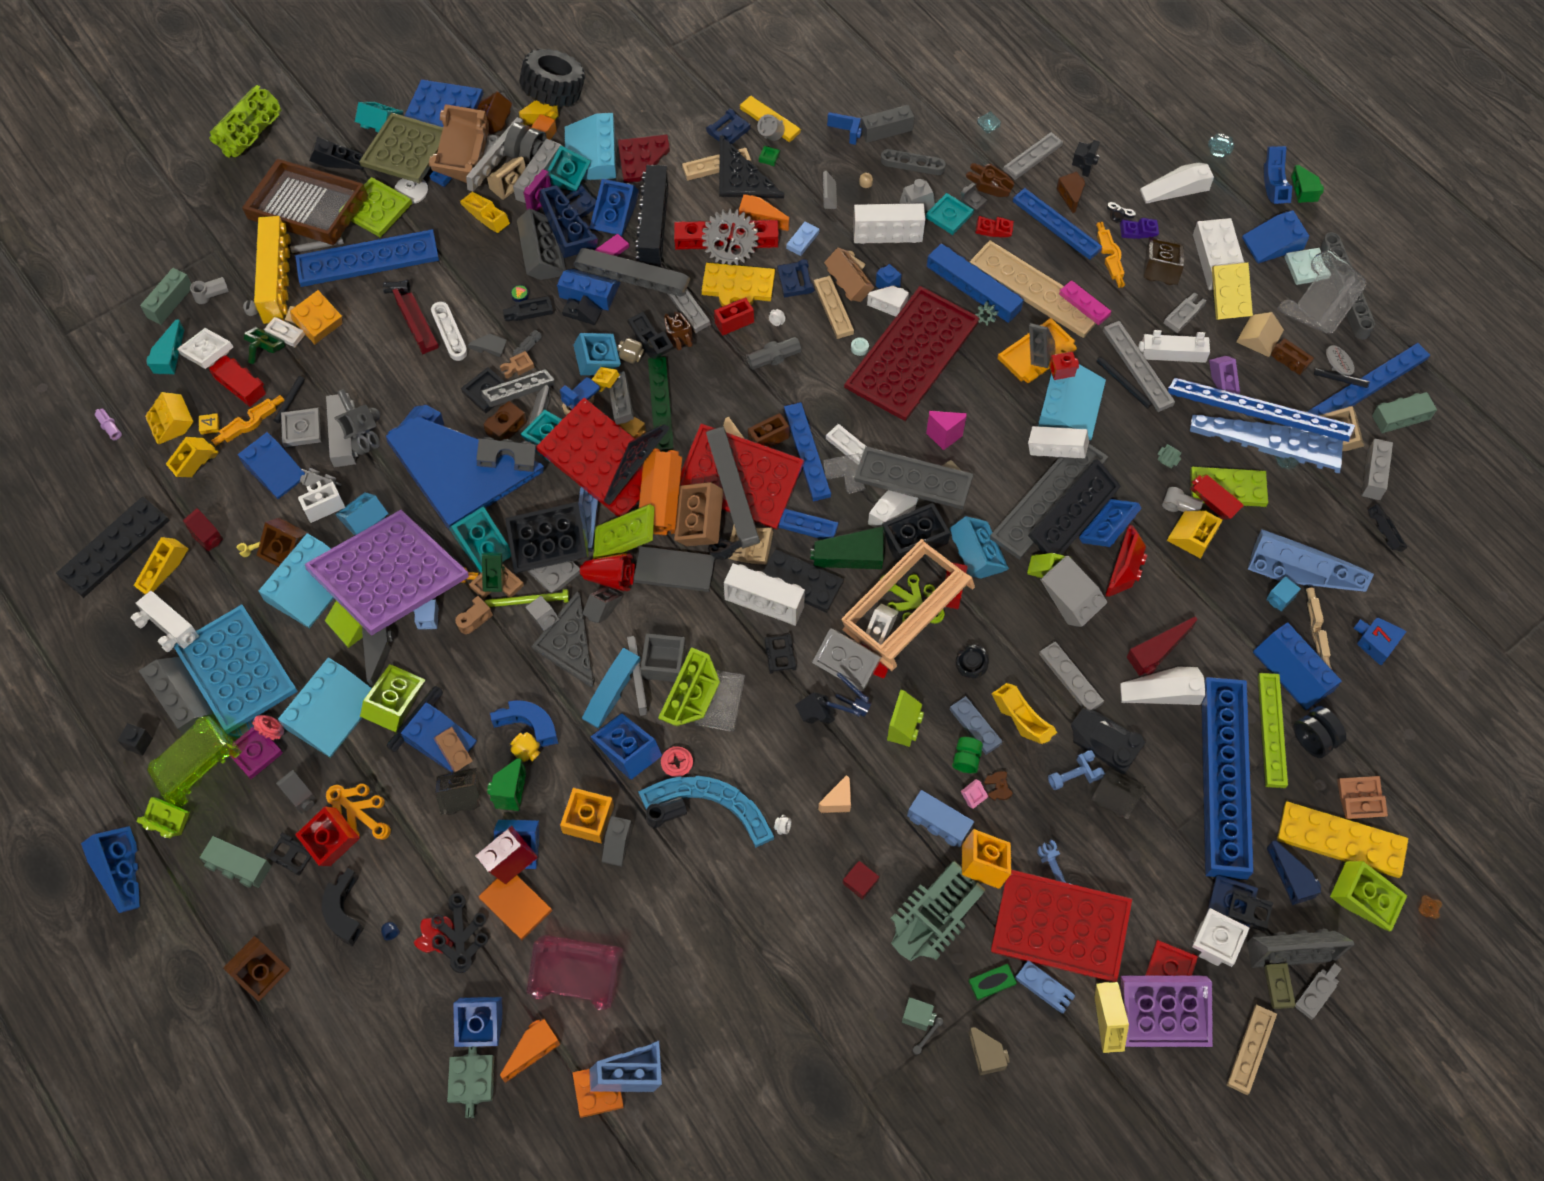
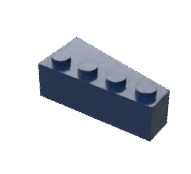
(565, 223)

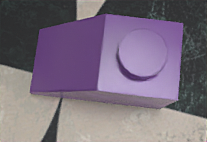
(1225, 374)

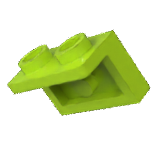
(164, 818)

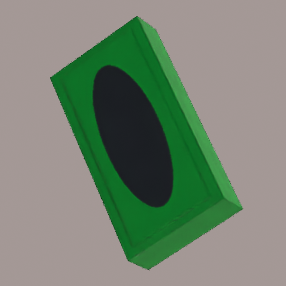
(992, 982)

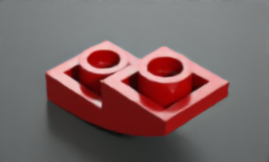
(994, 228)

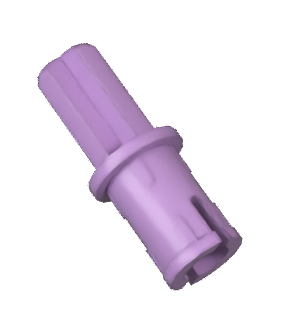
(108, 424)

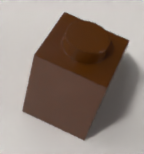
(1071, 189)

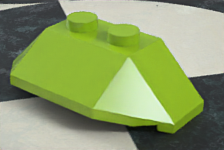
(691, 691)

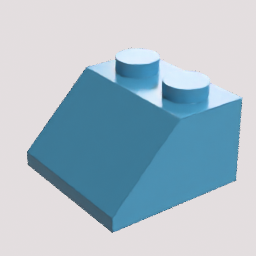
(595, 351)
(362, 513)

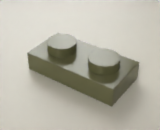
(1279, 986)

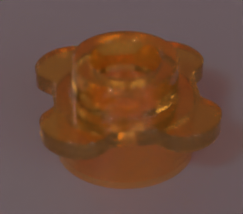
(1426, 911)

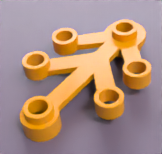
(354, 808)

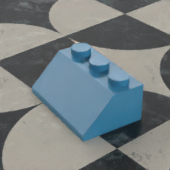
(977, 549)

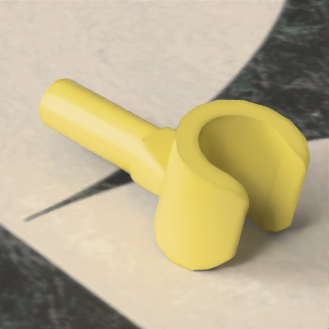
(247, 549)

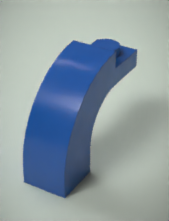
(1274, 176)
(528, 714)

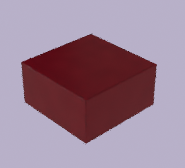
(860, 880)

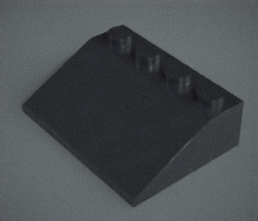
(548, 537)

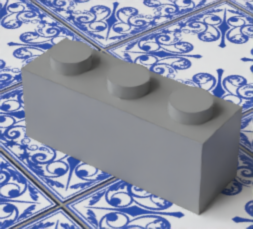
(1377, 469)

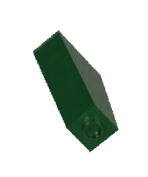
(851, 550)

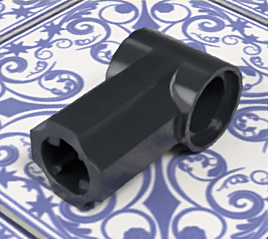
(667, 811)

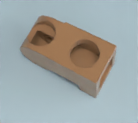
(473, 617)

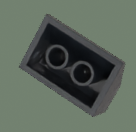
(908, 529)

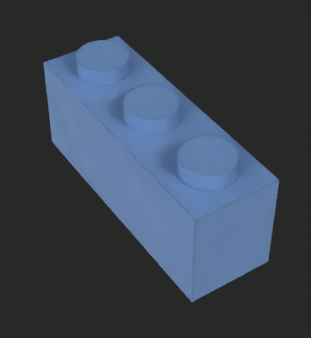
(940, 819)

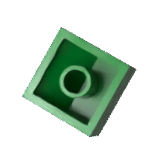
(508, 786)

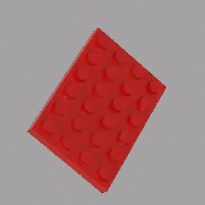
(589, 452)
(764, 473)
(1062, 926)

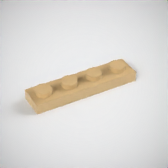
(706, 166)
(833, 307)
(1251, 1049)

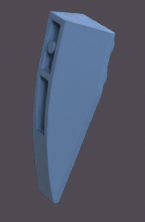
(1304, 565)

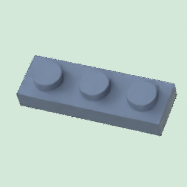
(975, 724)

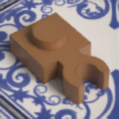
(520, 363)

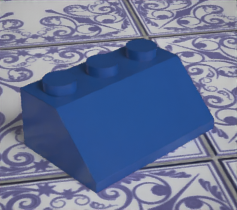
(598, 289)

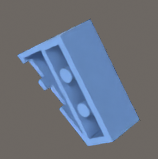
(628, 1072)

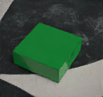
(769, 155)

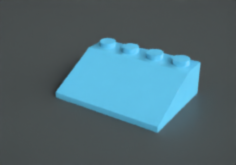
(596, 142)
(1073, 401)
(294, 588)
(326, 708)

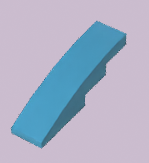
(610, 688)

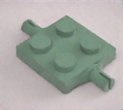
(471, 1080)

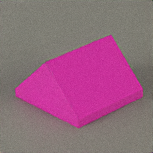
(945, 427)

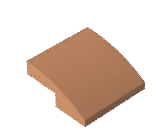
(1362, 797)

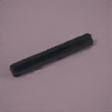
(431, 698)

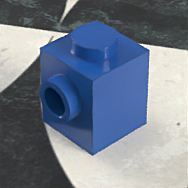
(888, 277)

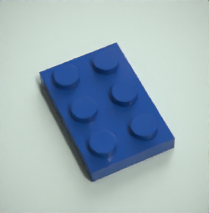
(1110, 523)

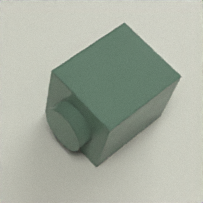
(918, 1014)

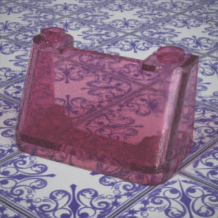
(574, 970)

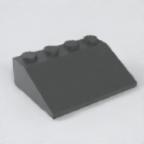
(1297, 948)

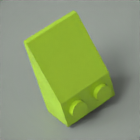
(391, 698)
(1368, 894)

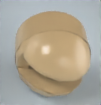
(866, 180)

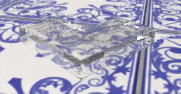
(846, 467)

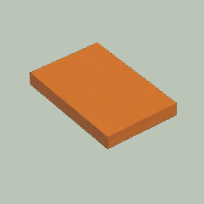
(515, 905)

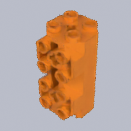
(661, 488)

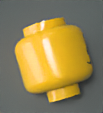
(525, 747)

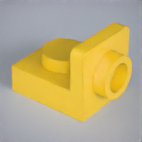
(605, 377)

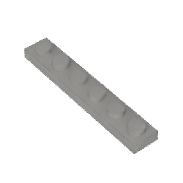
(488, 161)
(1138, 366)

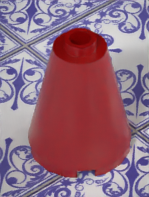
(610, 571)

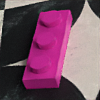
(1085, 302)

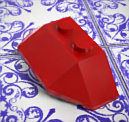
(1128, 563)

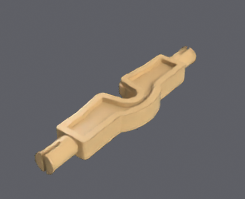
(1316, 620)

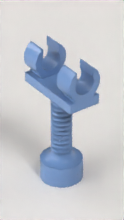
(1056, 780)
(1050, 856)

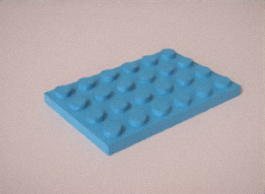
(235, 669)

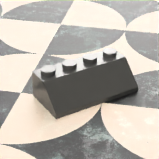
(539, 246)
(176, 692)

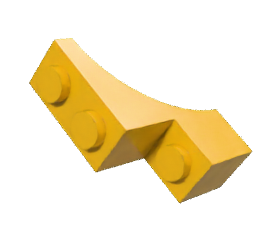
(1026, 720)

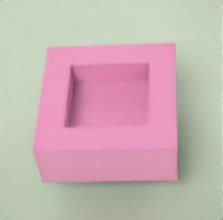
(974, 793)

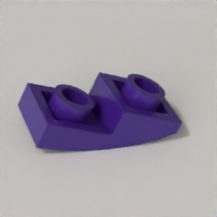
(1143, 229)

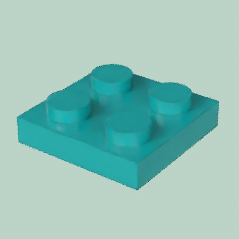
(949, 213)

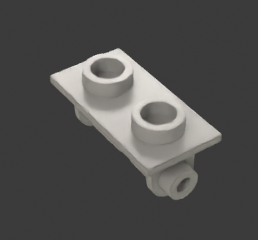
(312, 476)

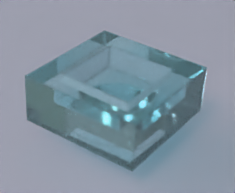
(989, 122)

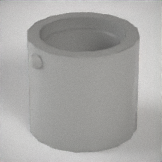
(770, 127)

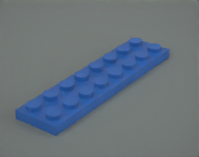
(366, 258)

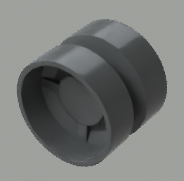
(523, 141)

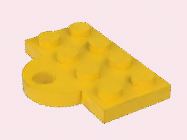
(737, 282)

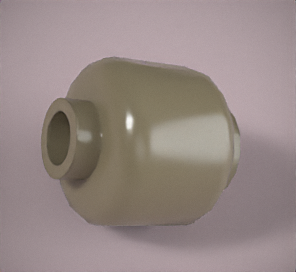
(630, 350)

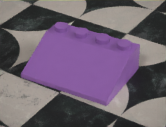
(1168, 1011)

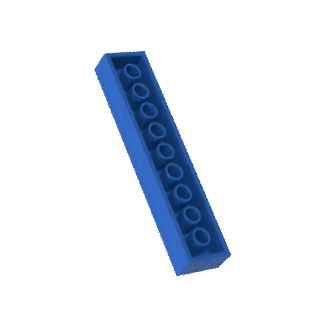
(1226, 779)

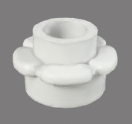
(777, 317)
(782, 825)

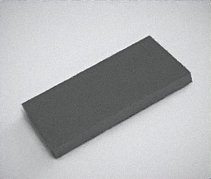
(674, 569)

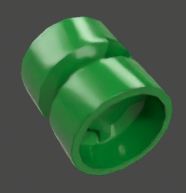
(967, 755)

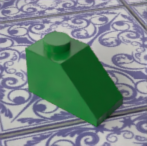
(1306, 185)

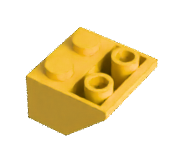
(168, 417)
(1195, 531)

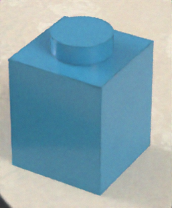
(1283, 594)

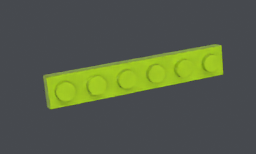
(1272, 730)

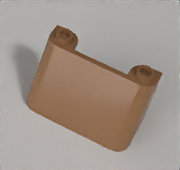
(461, 141)

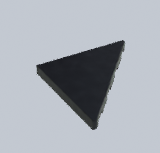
(741, 177)
(634, 456)

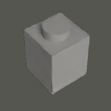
(542, 613)

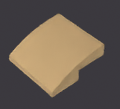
(757, 553)

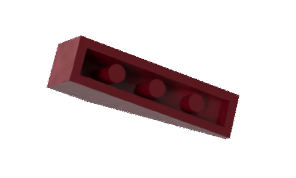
(1152, 652)

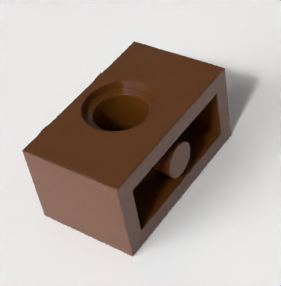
(508, 413)
(769, 431)

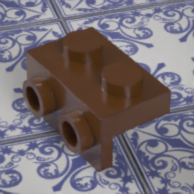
(1291, 356)

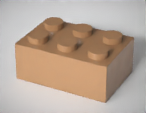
(698, 514)

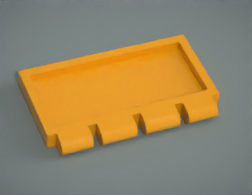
(1018, 359)

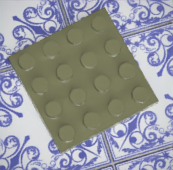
(403, 148)

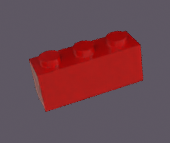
(237, 380)

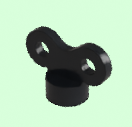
(1119, 213)

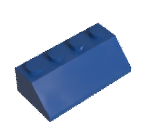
(1298, 665)

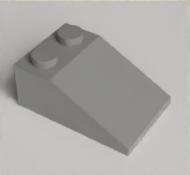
(1073, 592)

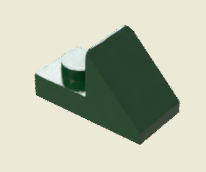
(492, 572)

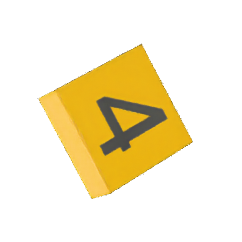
(208, 423)

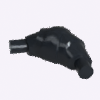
(724, 548)

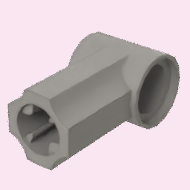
(203, 291)
(1177, 500)

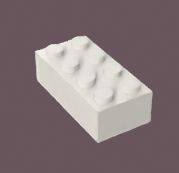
(888, 223)
(1216, 246)
(764, 594)

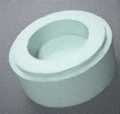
(859, 346)

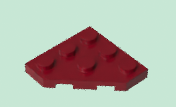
(639, 152)

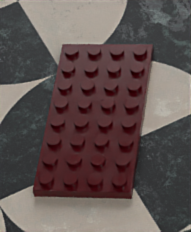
(912, 353)

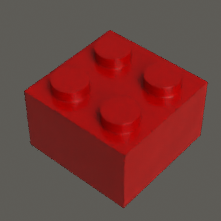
(327, 836)

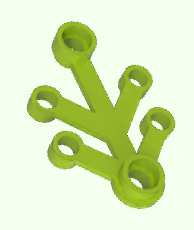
(914, 600)

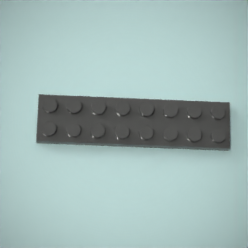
(1014, 530)

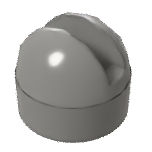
(252, 308)

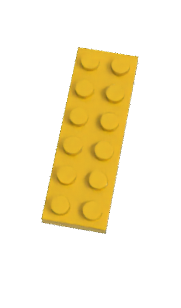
(1342, 839)

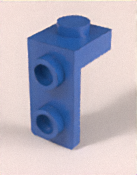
(847, 123)
(585, 389)

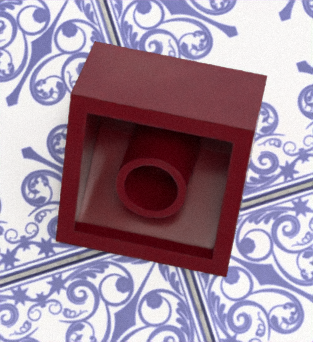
(506, 855)

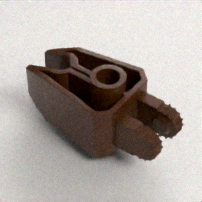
(991, 180)
(678, 331)

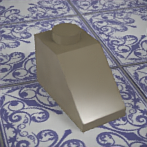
(987, 1052)

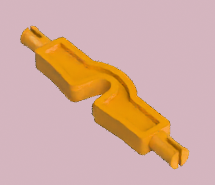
(1109, 247)
(240, 426)

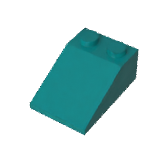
(480, 535)

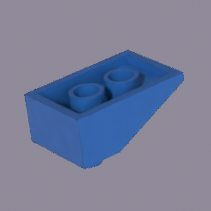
(614, 207)
(1276, 237)
(271, 465)
(427, 725)
(627, 746)

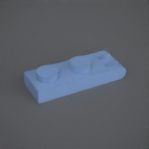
(1044, 986)

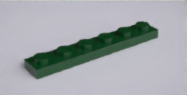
(660, 400)

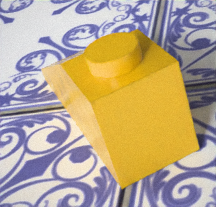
(161, 563)

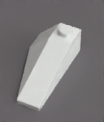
(1180, 182)
(891, 506)
(1170, 686)

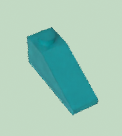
(164, 353)

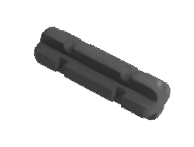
(528, 343)

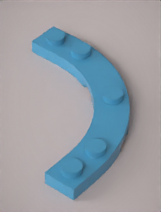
(716, 791)

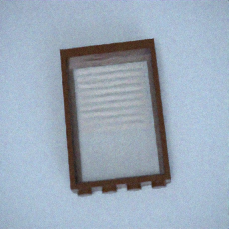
(306, 201)

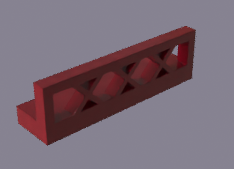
(416, 322)

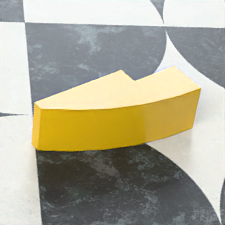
(485, 212)

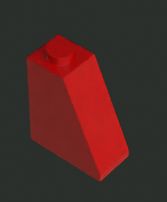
(1216, 497)

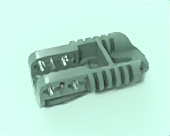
(935, 914)

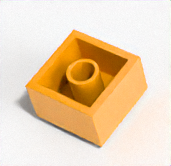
(316, 317)
(587, 815)
(986, 859)

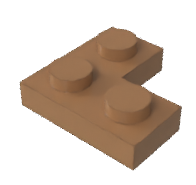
(511, 584)

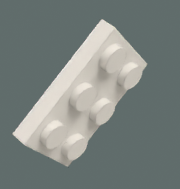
(205, 348)

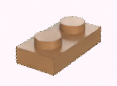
(452, 749)

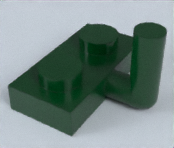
(262, 339)

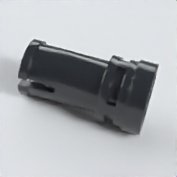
(402, 286)

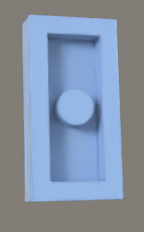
(802, 238)

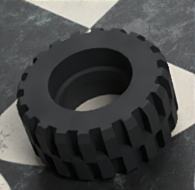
(552, 77)

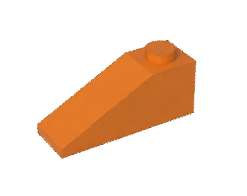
(761, 210)
(533, 1045)

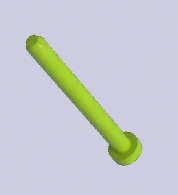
(528, 599)

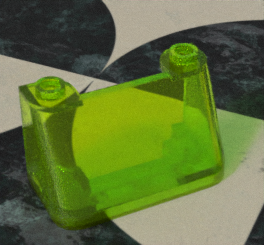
(190, 759)

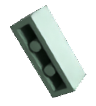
(166, 296)
(1404, 412)
(235, 862)

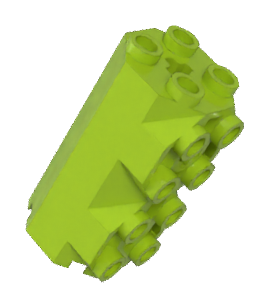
(245, 121)

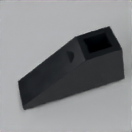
(334, 155)

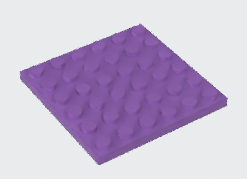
(386, 571)

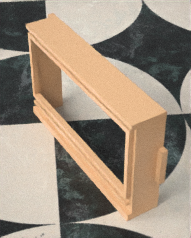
(919, 618)

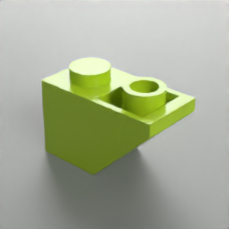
(1043, 563)

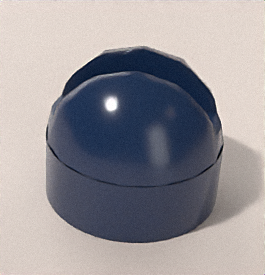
(389, 931)

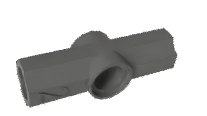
(773, 353)

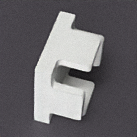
(1219, 938)

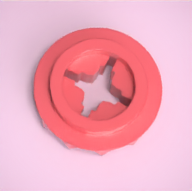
(274, 729)
(682, 755)

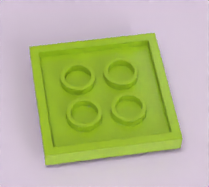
(380, 208)

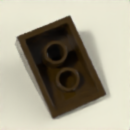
(1163, 261)

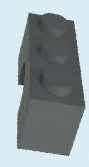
(490, 450)

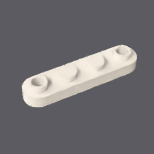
(449, 331)

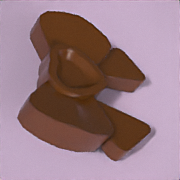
(1002, 791)

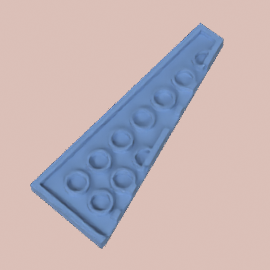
(1274, 440)

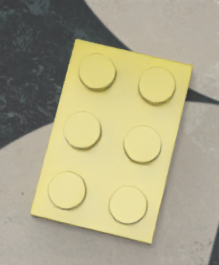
(1232, 291)

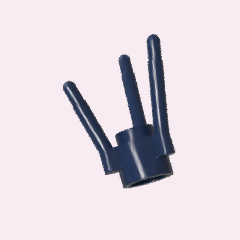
(859, 706)

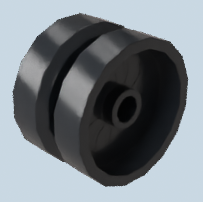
(1319, 732)

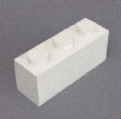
(1058, 442)

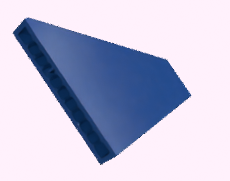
(447, 469)

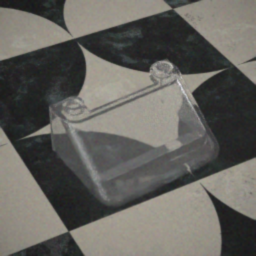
(1329, 294)

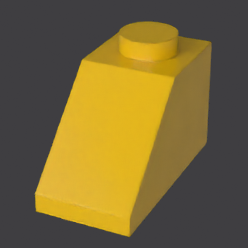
(533, 110)

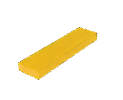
(757, 110)

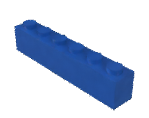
(974, 282)

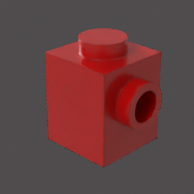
(1063, 365)

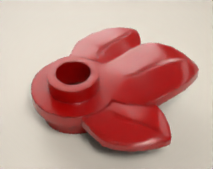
(424, 942)

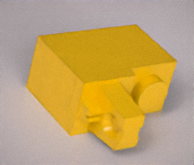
(190, 456)

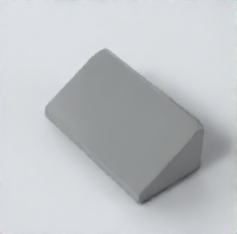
(829, 191)
(541, 403)

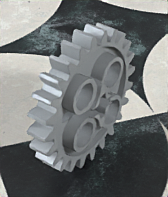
(714, 233)

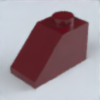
(202, 530)

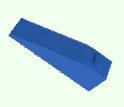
(113, 862)

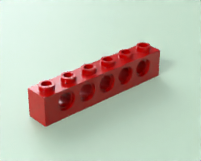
(689, 234)

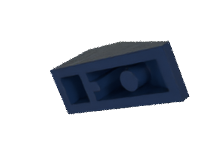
(1296, 878)

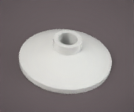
(413, 190)

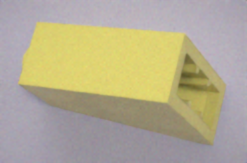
(1111, 1017)

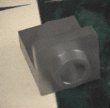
(972, 198)

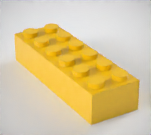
(272, 269)

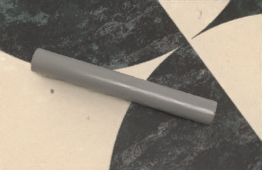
(313, 245)

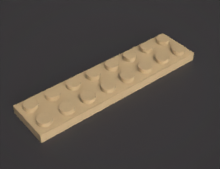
(1031, 286)

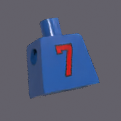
(1379, 638)

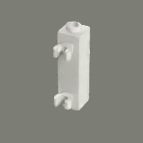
(1175, 347)
(168, 620)

